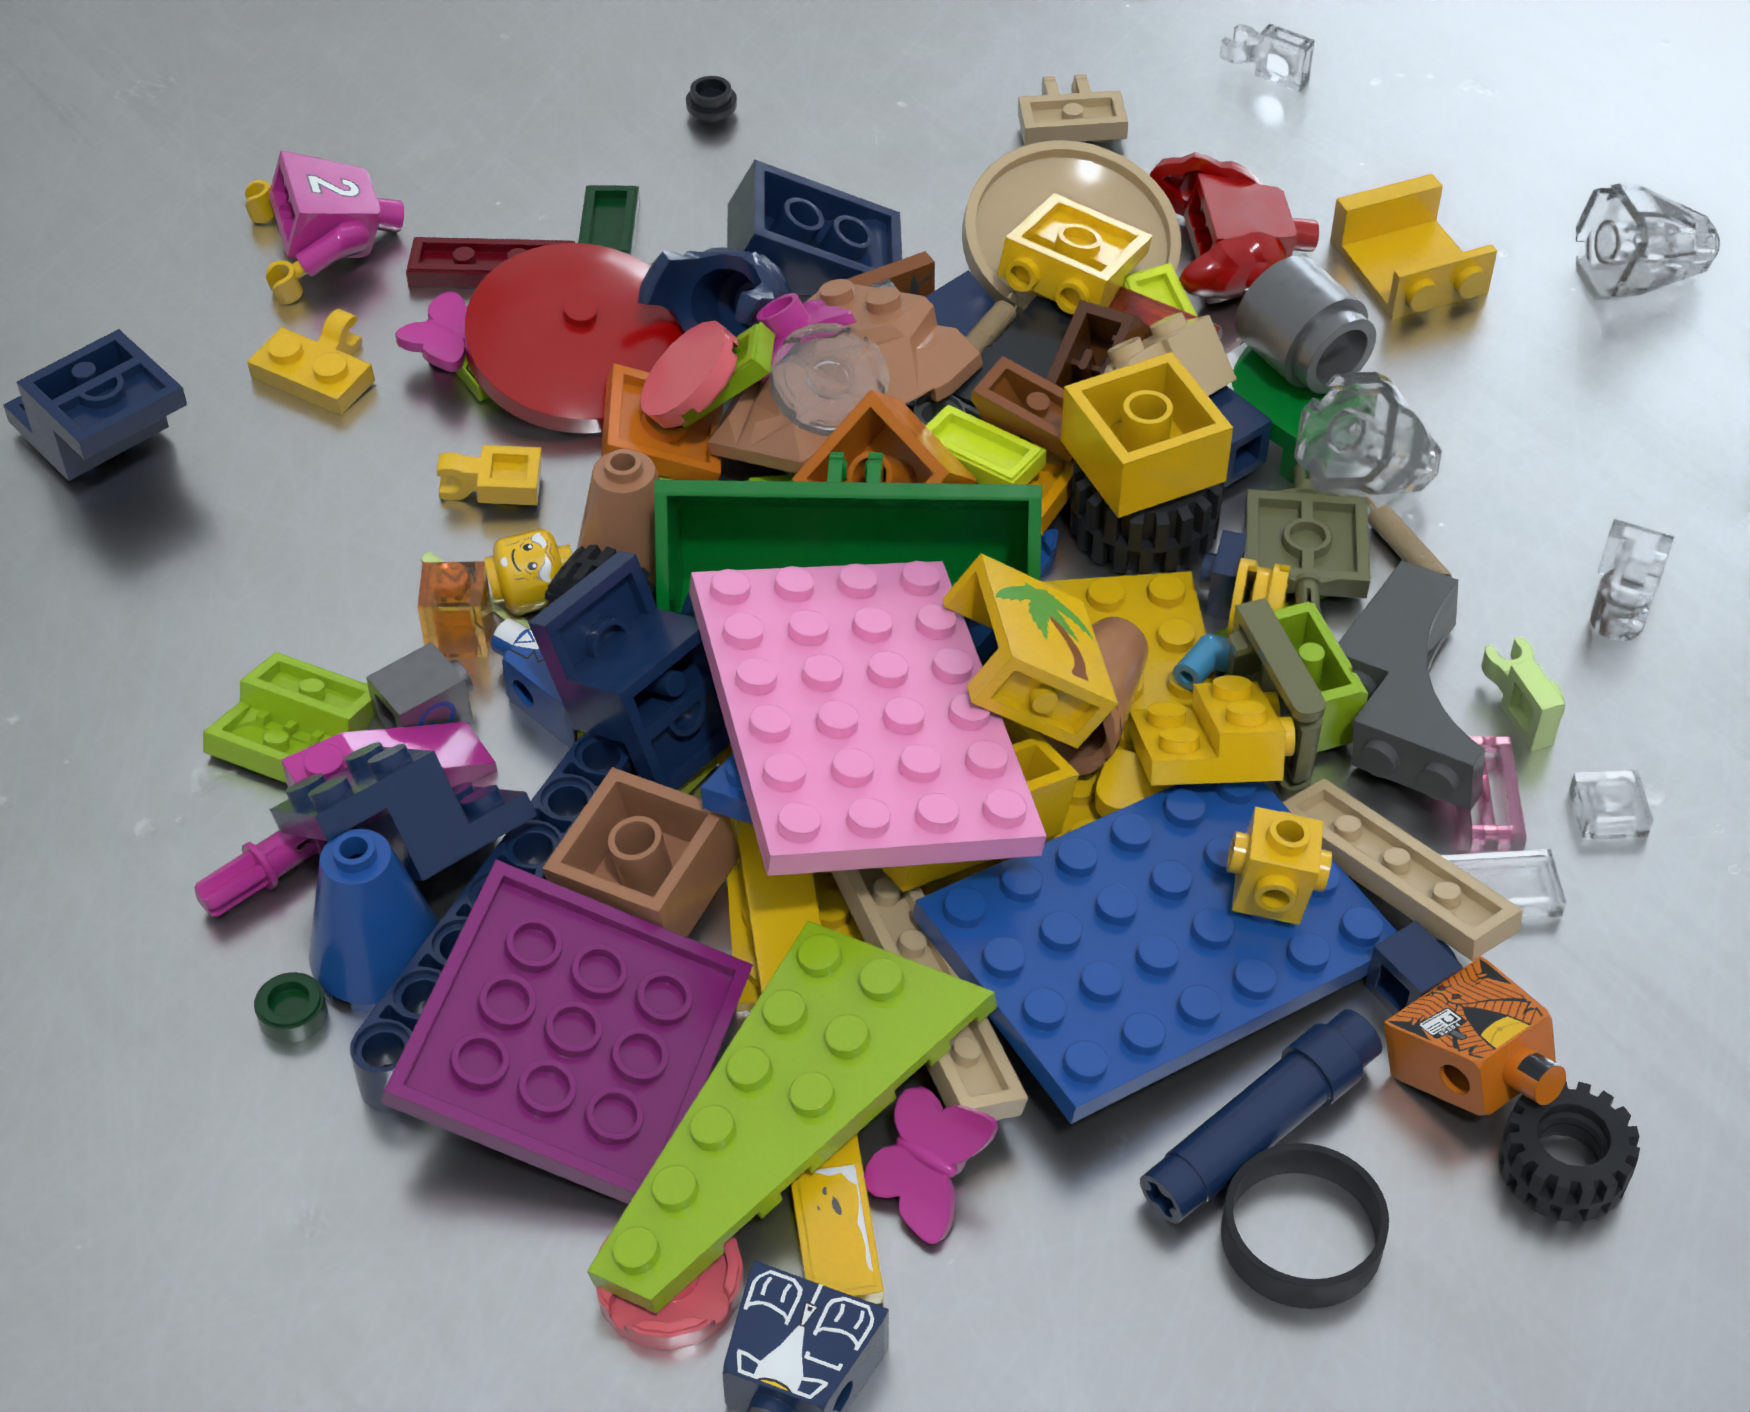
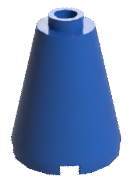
(364, 919)

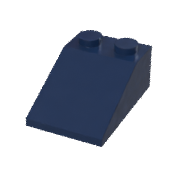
(810, 228)

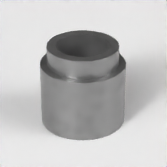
(1305, 324)

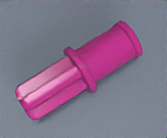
(253, 870)

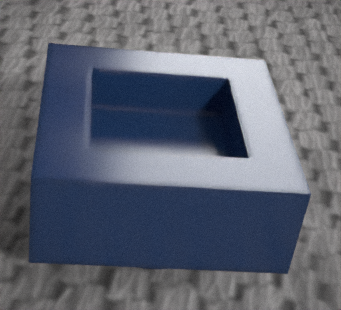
(1220, 573)

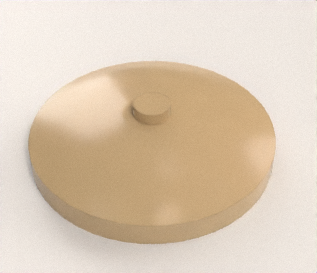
(1078, 172)

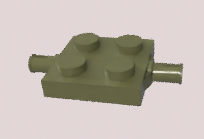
(1315, 535)

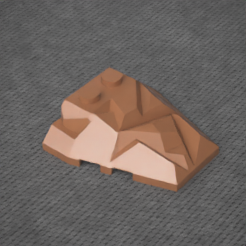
(919, 358)

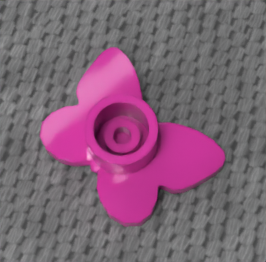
(790, 314)
(441, 336)
(926, 1157)

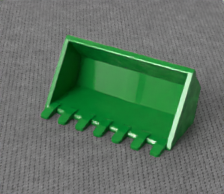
(838, 524)

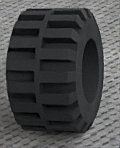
(1149, 538)

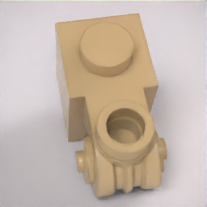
(1192, 342)

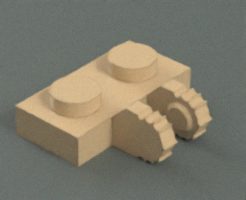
(1072, 116)

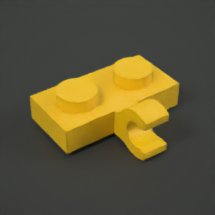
(319, 369)

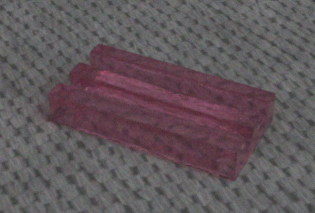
(1487, 832)

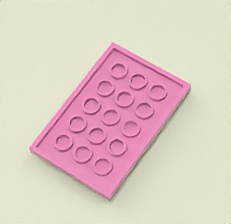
(860, 719)

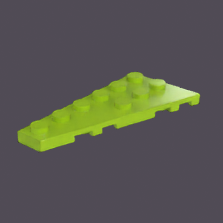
(789, 1091)

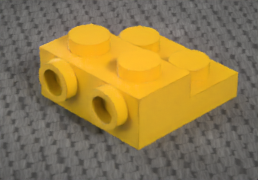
(1071, 254)
(1224, 737)

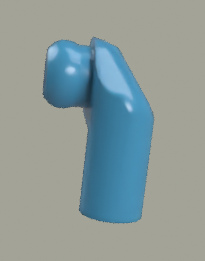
(1205, 655)

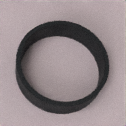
(1319, 1162)

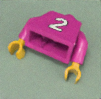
(322, 217)

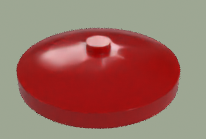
(554, 326)

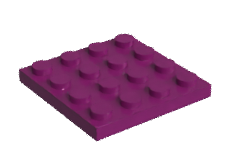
(567, 1033)

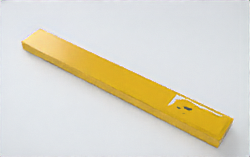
(832, 1201)

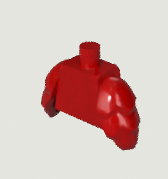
(1232, 224)

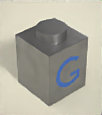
(421, 690)

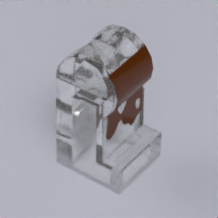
(1632, 572)

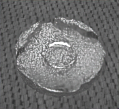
(824, 375)

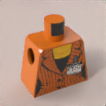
(1476, 1042)

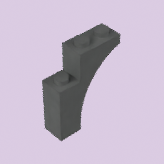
(1403, 726)

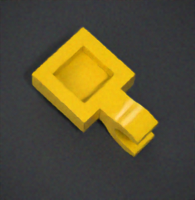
(498, 476)

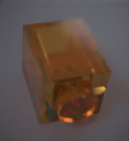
(456, 608)

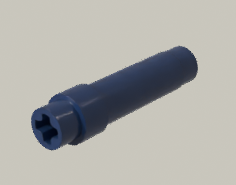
(1309, 1075)

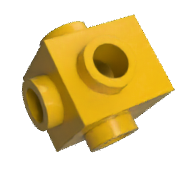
(1278, 865)

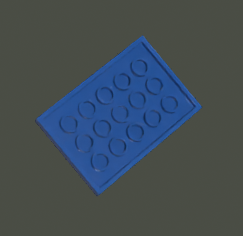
(1126, 949)

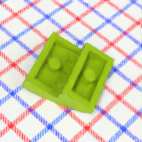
(284, 711)

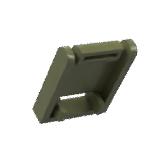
(1261, 639)

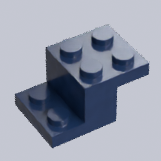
(94, 404)
(633, 672)
(405, 801)

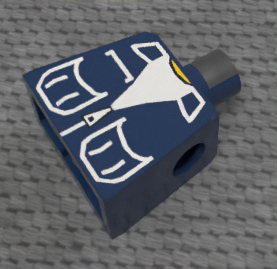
(800, 1345)

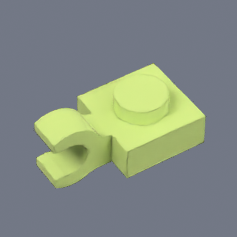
(1528, 697)

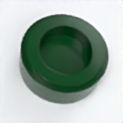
(290, 1007)

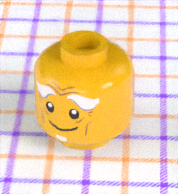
(524, 568)

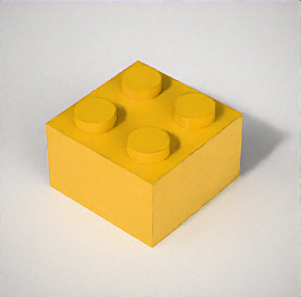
(1145, 434)

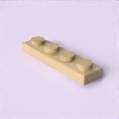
(1408, 872)

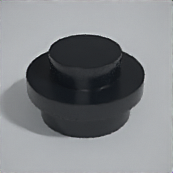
(711, 99)

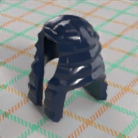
(713, 287)

